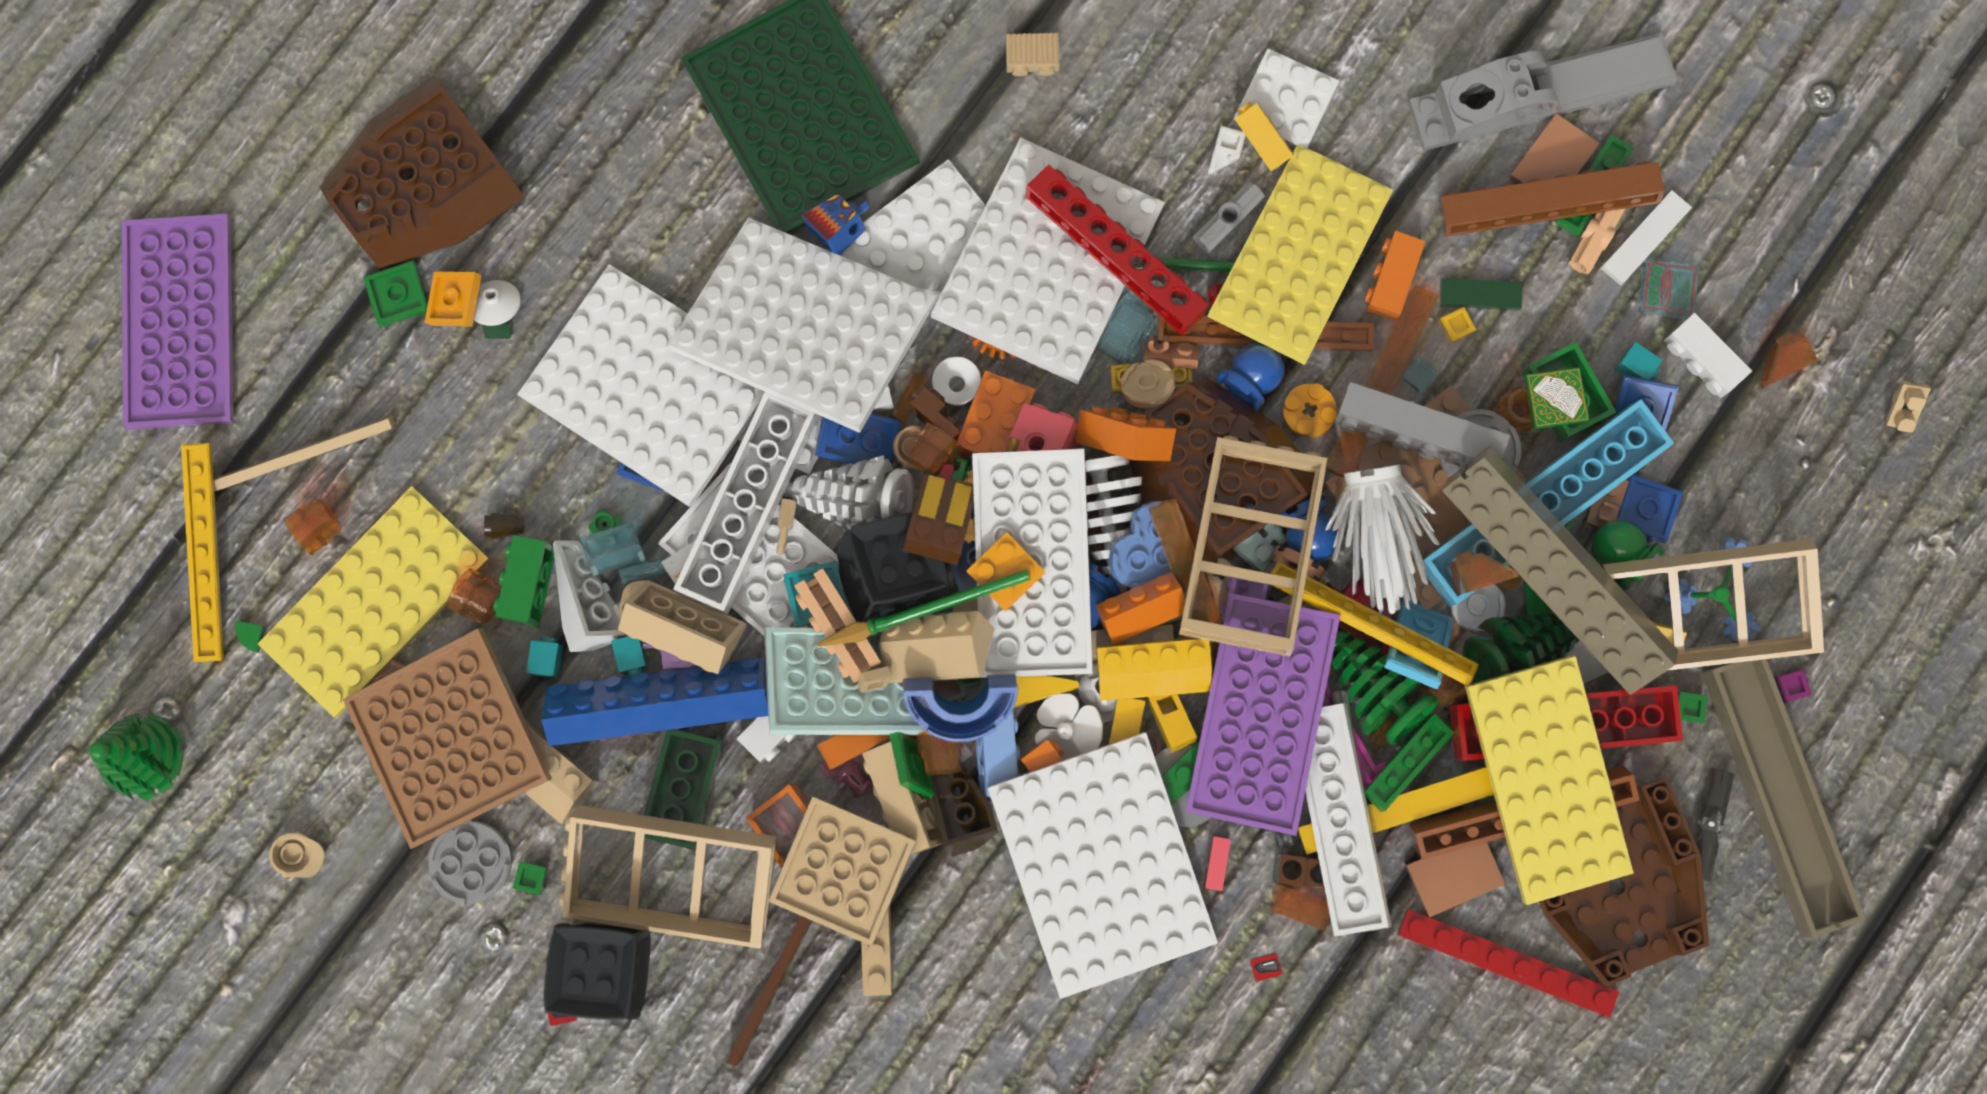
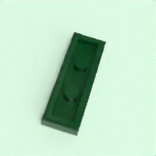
(1480, 294)

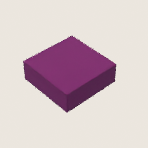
(1793, 685)

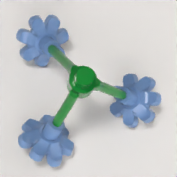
(1720, 594)

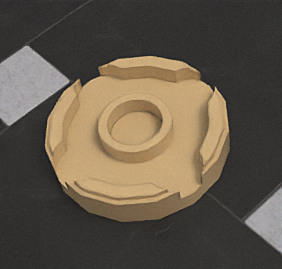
(1148, 383)

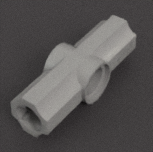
(1217, 228)

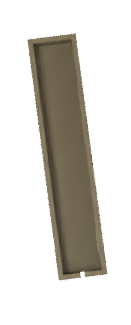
(1560, 571)
(1783, 797)

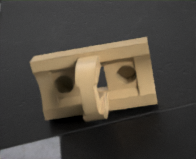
(1915, 399)

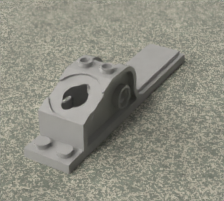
(1535, 89)

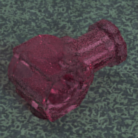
(845, 774)

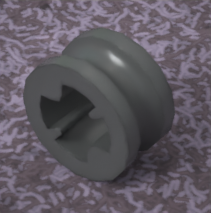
(1282, 840)

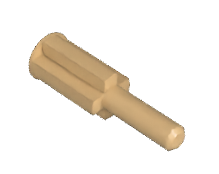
(785, 522)

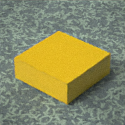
(1457, 325)

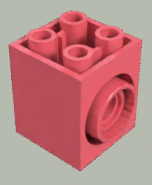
(1044, 429)

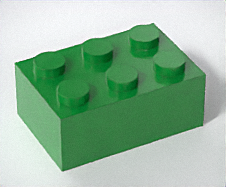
(1597, 402)
(524, 581)

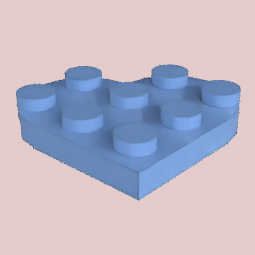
(1138, 555)

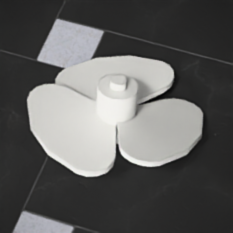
(1072, 734)

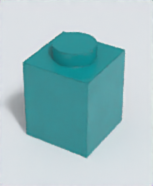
(1639, 363)
(630, 656)
(545, 658)

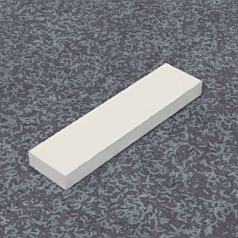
(1646, 238)

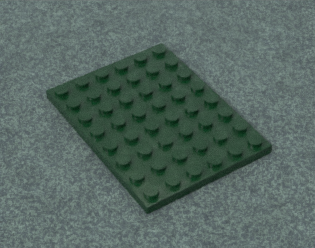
(799, 110)

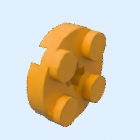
(1315, 396)

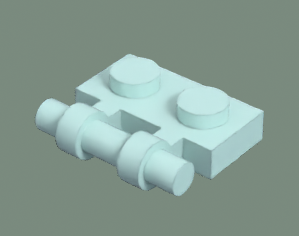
(1258, 548)

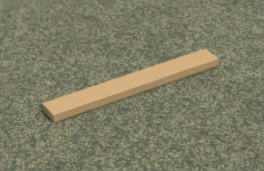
(303, 453)

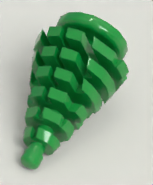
(1381, 689)
(139, 756)

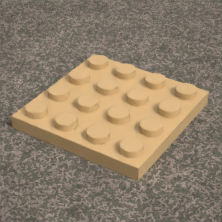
(842, 871)

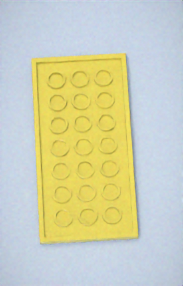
(1300, 254)
(372, 602)
(1549, 779)

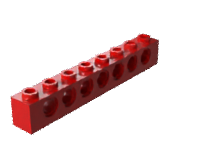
(1118, 263)

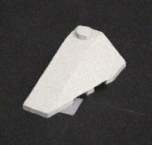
(585, 605)

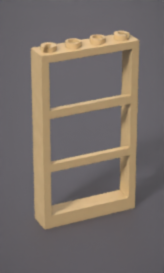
(1278, 456)
(1809, 598)
(658, 921)

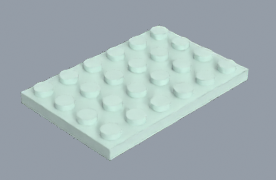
(815, 699)

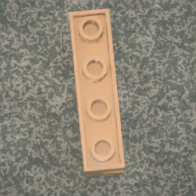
(831, 616)

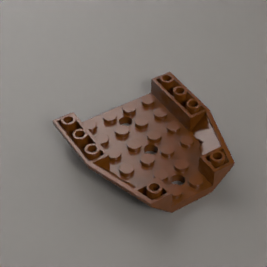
(444, 200)
(1186, 477)
(1659, 898)

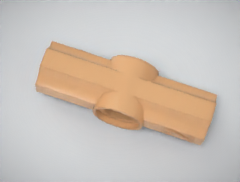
(1594, 240)

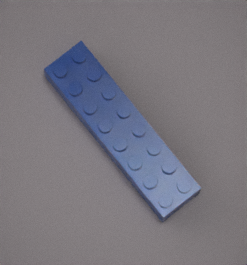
(654, 702)

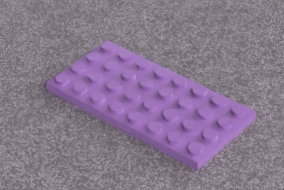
(177, 322)
(1263, 719)

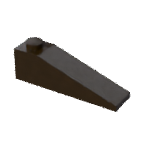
(962, 812)

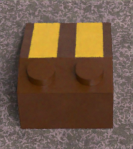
(940, 519)

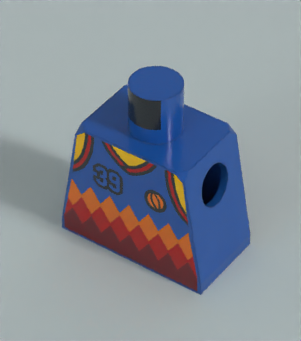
(836, 222)

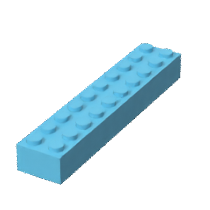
(1566, 485)

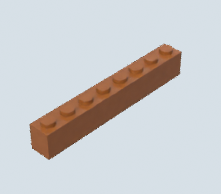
(1552, 198)
(1483, 822)

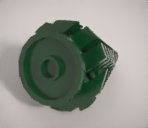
(1517, 644)

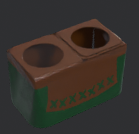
(1304, 878)

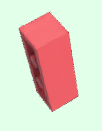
(1217, 863)

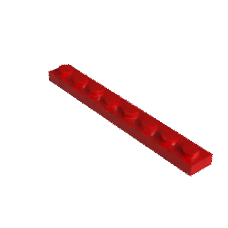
(1508, 963)

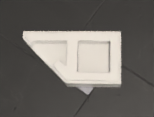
(1226, 149)

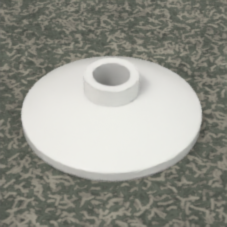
(501, 307)

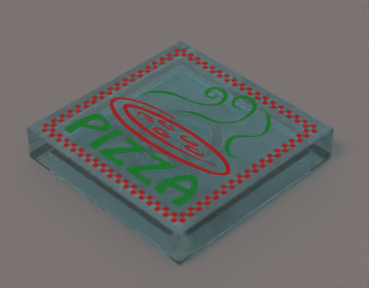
(1668, 288)

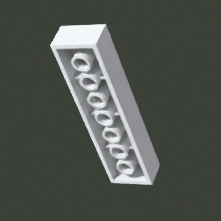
(746, 503)

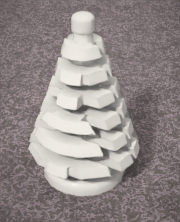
(855, 492)
(1104, 504)

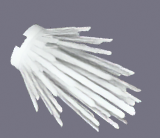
(1383, 541)

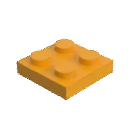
(453, 299)
(1002, 560)

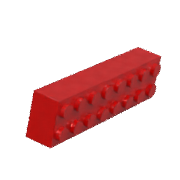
(1618, 718)

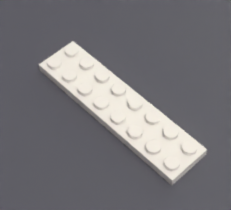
(1344, 829)

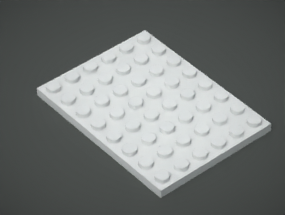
(1028, 281)
(803, 324)
(636, 397)
(1102, 865)

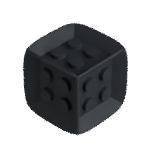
(882, 576)
(596, 971)

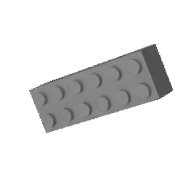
(1416, 427)

